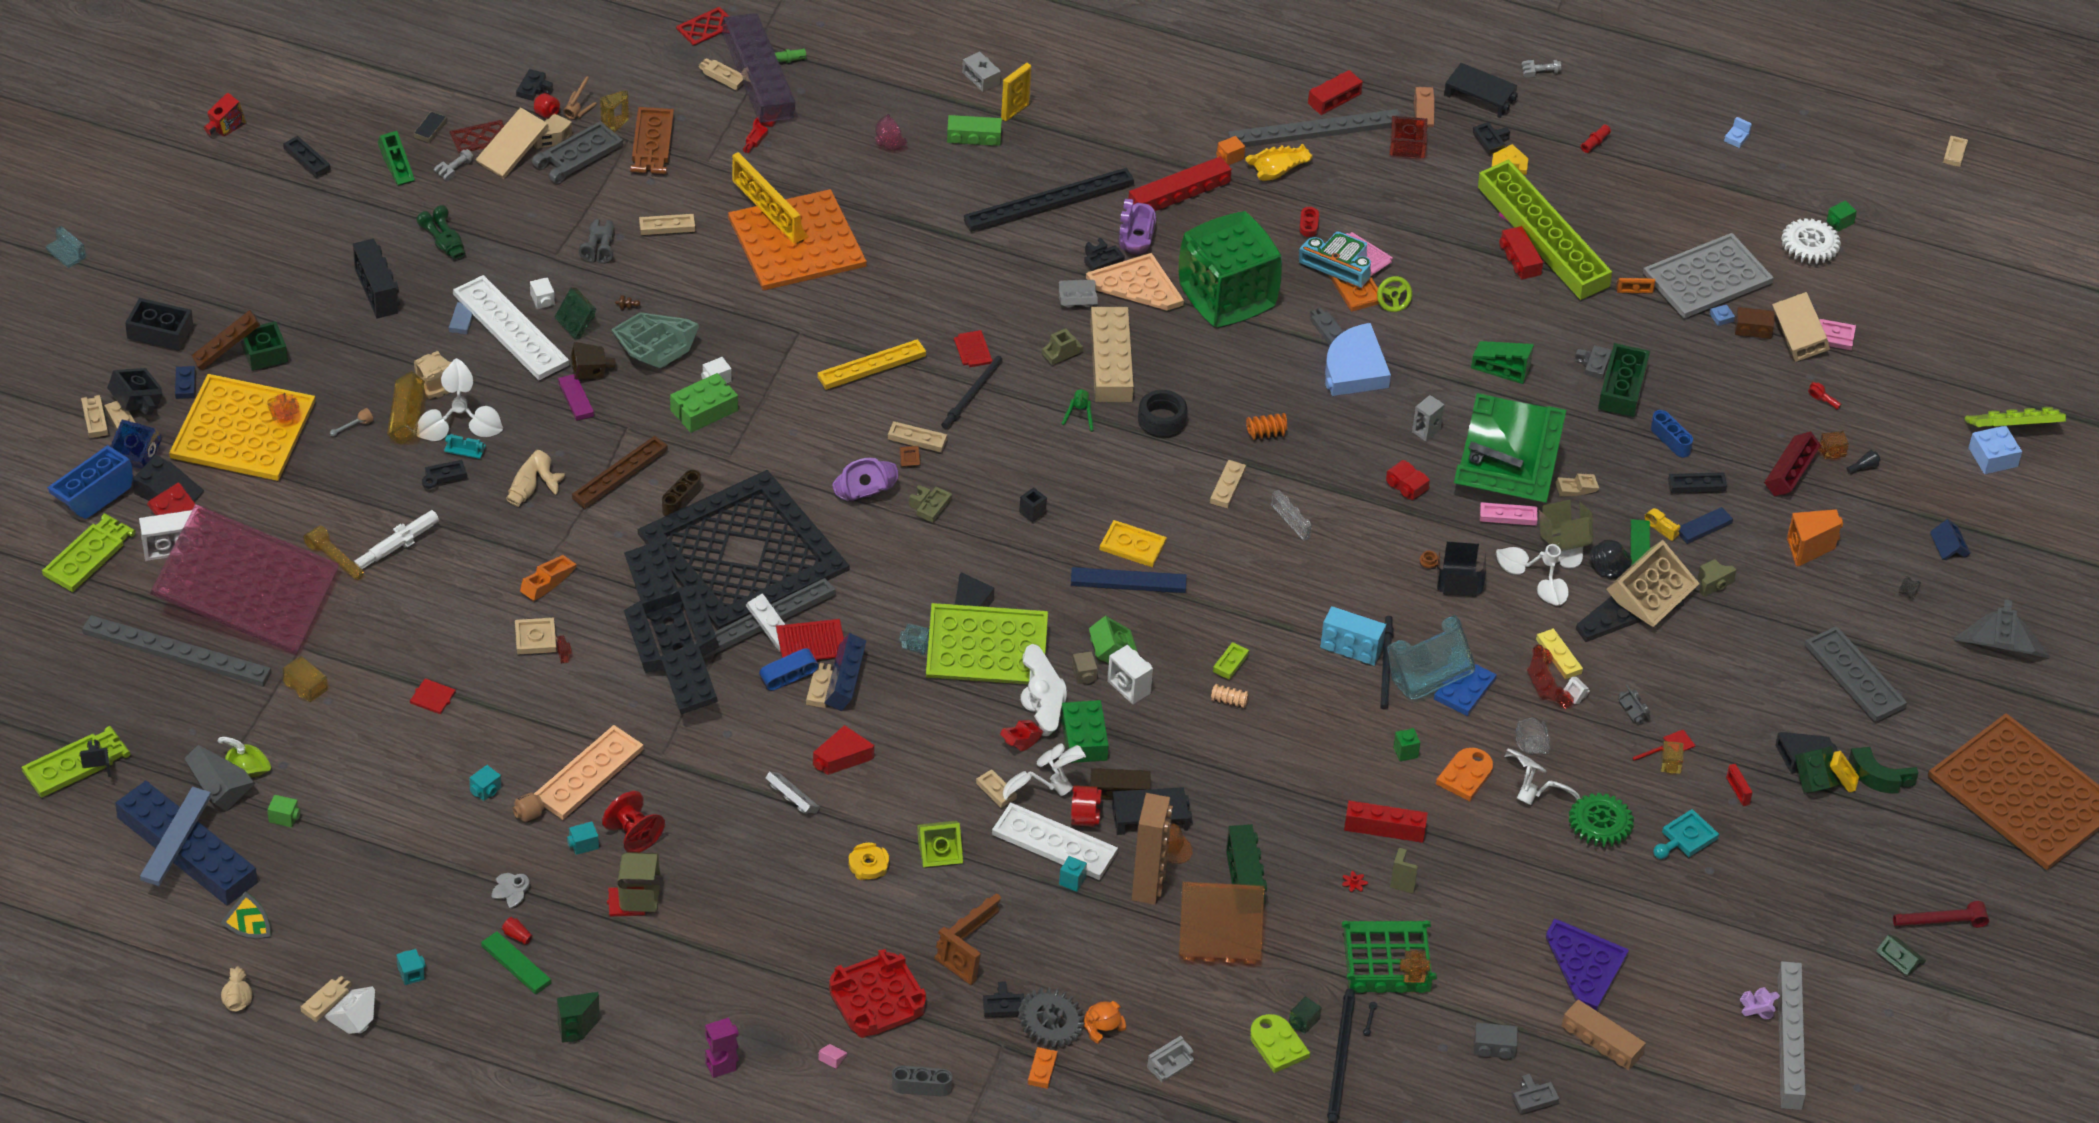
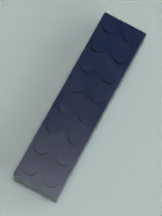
(202, 855)

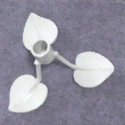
(484, 422)
(1552, 591)
(1058, 780)
(1528, 789)

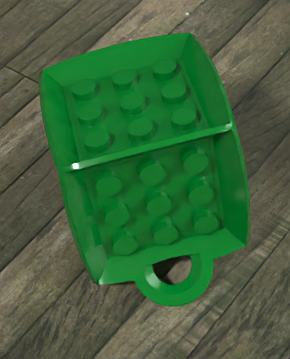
(1230, 269)

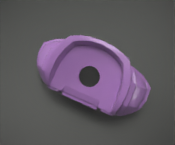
(1137, 217)
(882, 475)

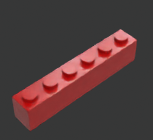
(1183, 184)

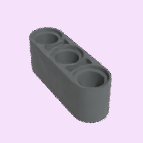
(922, 1081)

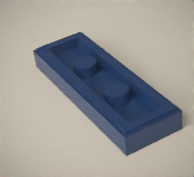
(1705, 525)

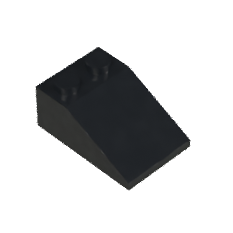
(161, 475)

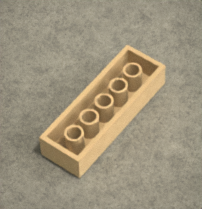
(1111, 354)

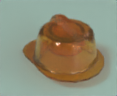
(1179, 847)

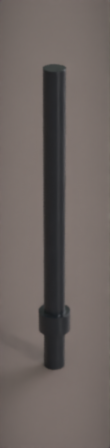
(954, 413)
(1389, 634)

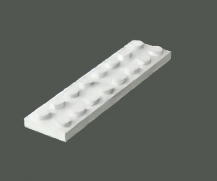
(511, 327)

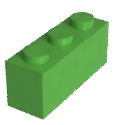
(974, 130)

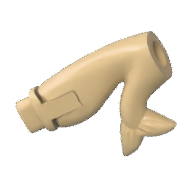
(525, 479)

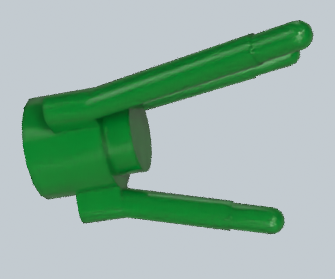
(1080, 401)

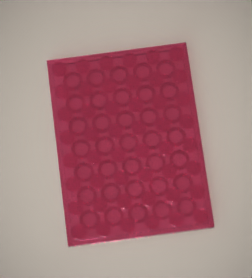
(245, 579)

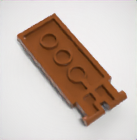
(652, 140)

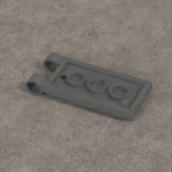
(578, 151)

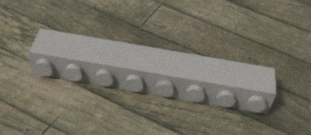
(1791, 1035)

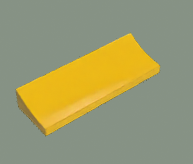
(767, 198)

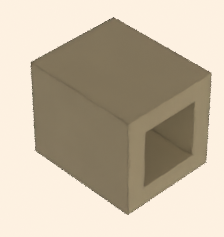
(1084, 667)

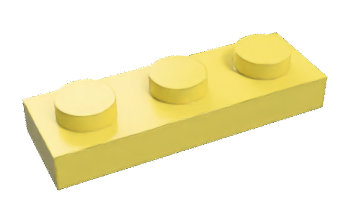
(1562, 656)

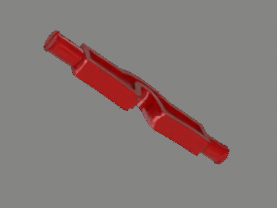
(757, 134)

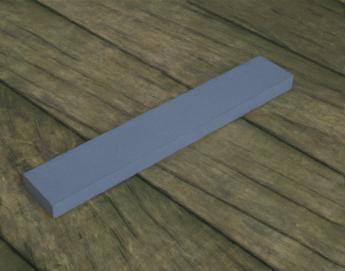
(175, 836)

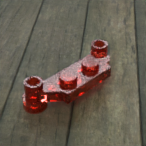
(1544, 680)

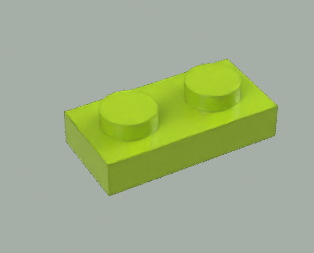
(1231, 661)

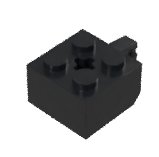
(135, 390)

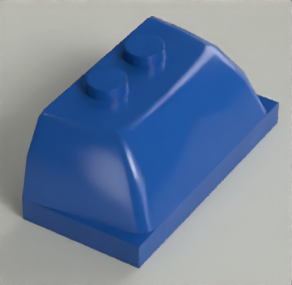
(94, 482)

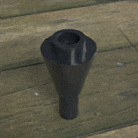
(1869, 460)

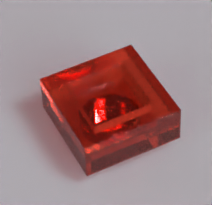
(563, 649)

